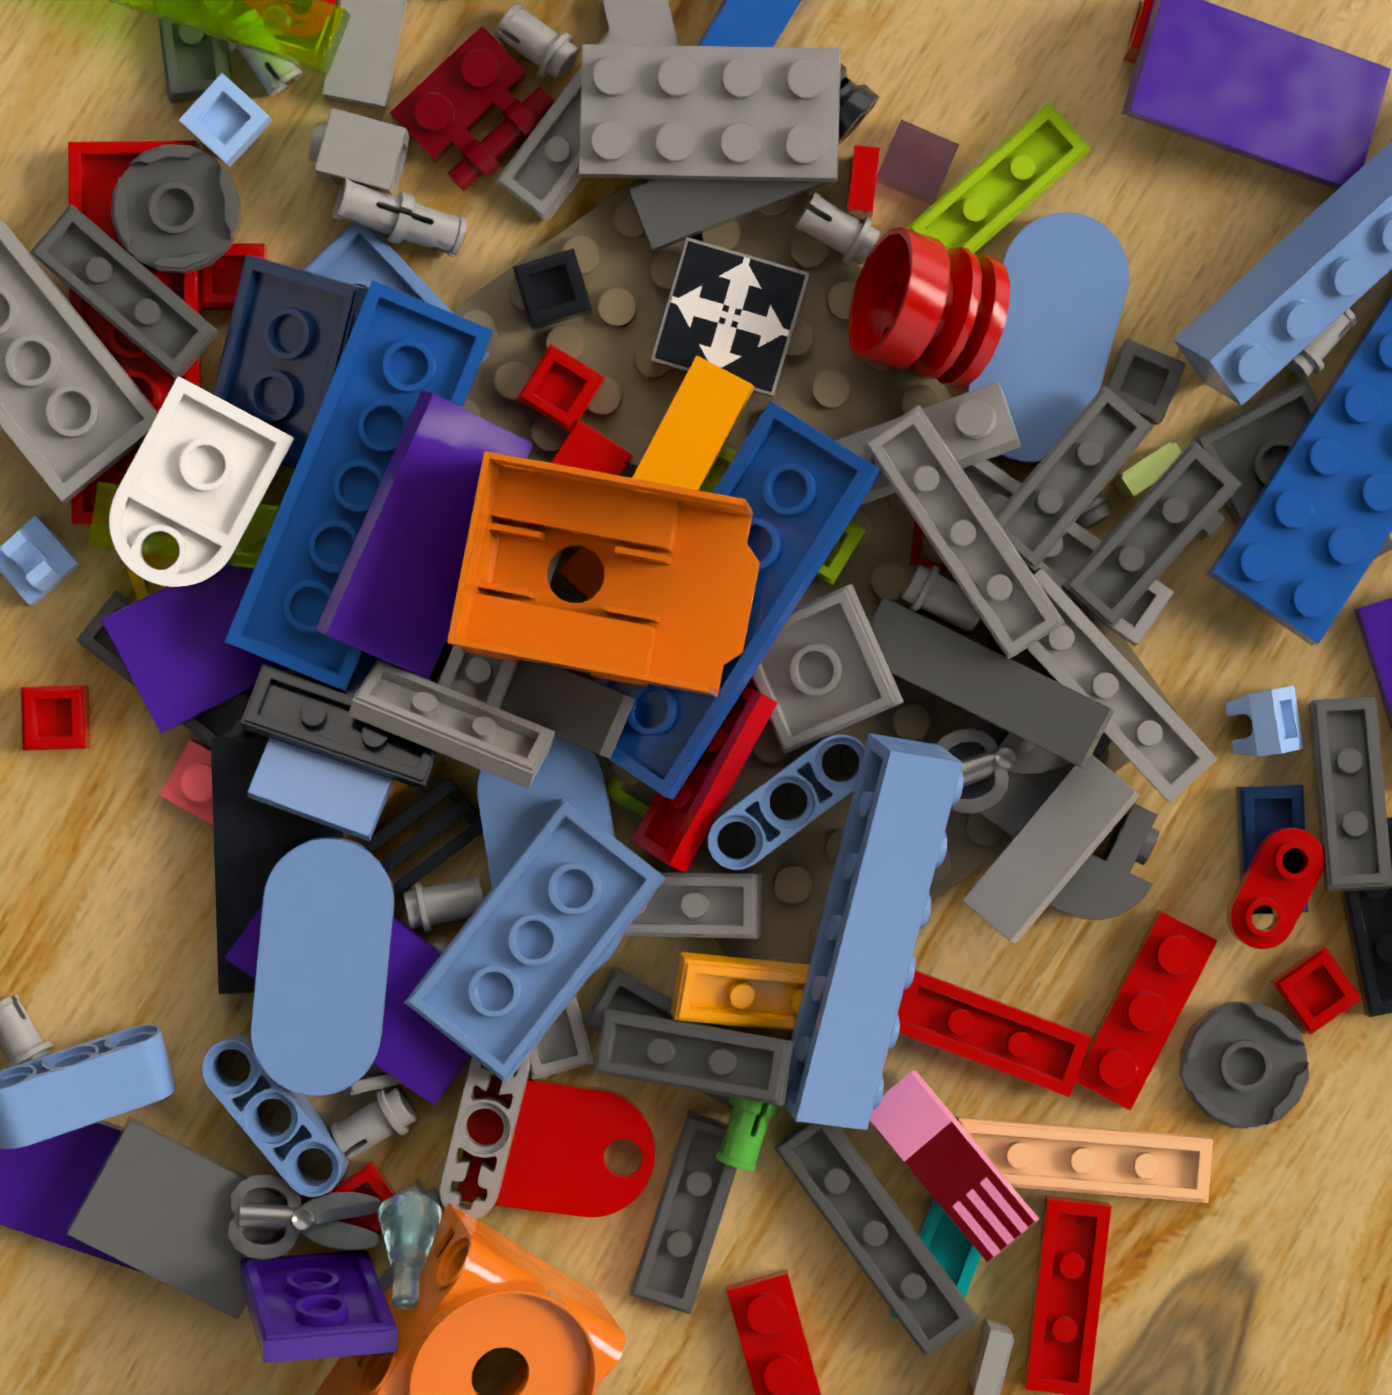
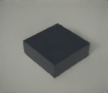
(552, 289)

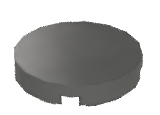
(176, 209)
(1244, 1064)

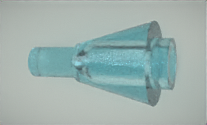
(408, 1230)

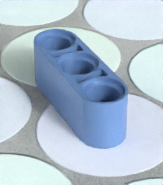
(756, 811)
(83, 1085)
(280, 1147)

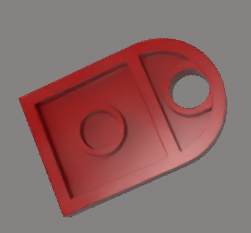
(561, 1149)

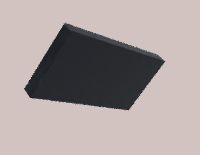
(247, 846)

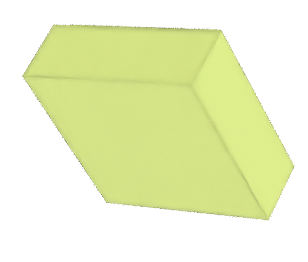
(1146, 471)

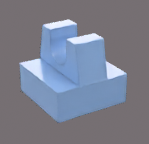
(225, 120)
(36, 560)
(1273, 722)

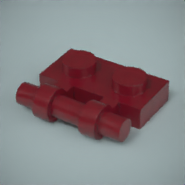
(460, 96)

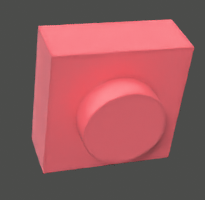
(192, 781)

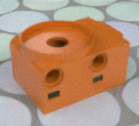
(671, 586)
(485, 1298)

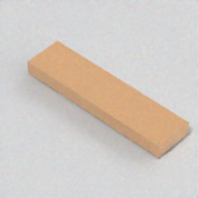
(1096, 1159)

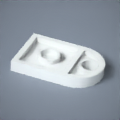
(196, 480)

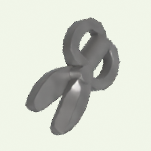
(1010, 755)
(313, 1219)

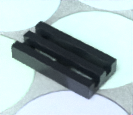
(461, 808)

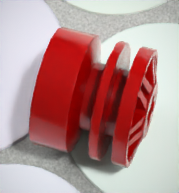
(928, 308)

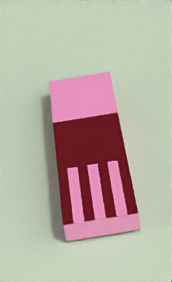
(952, 1166)

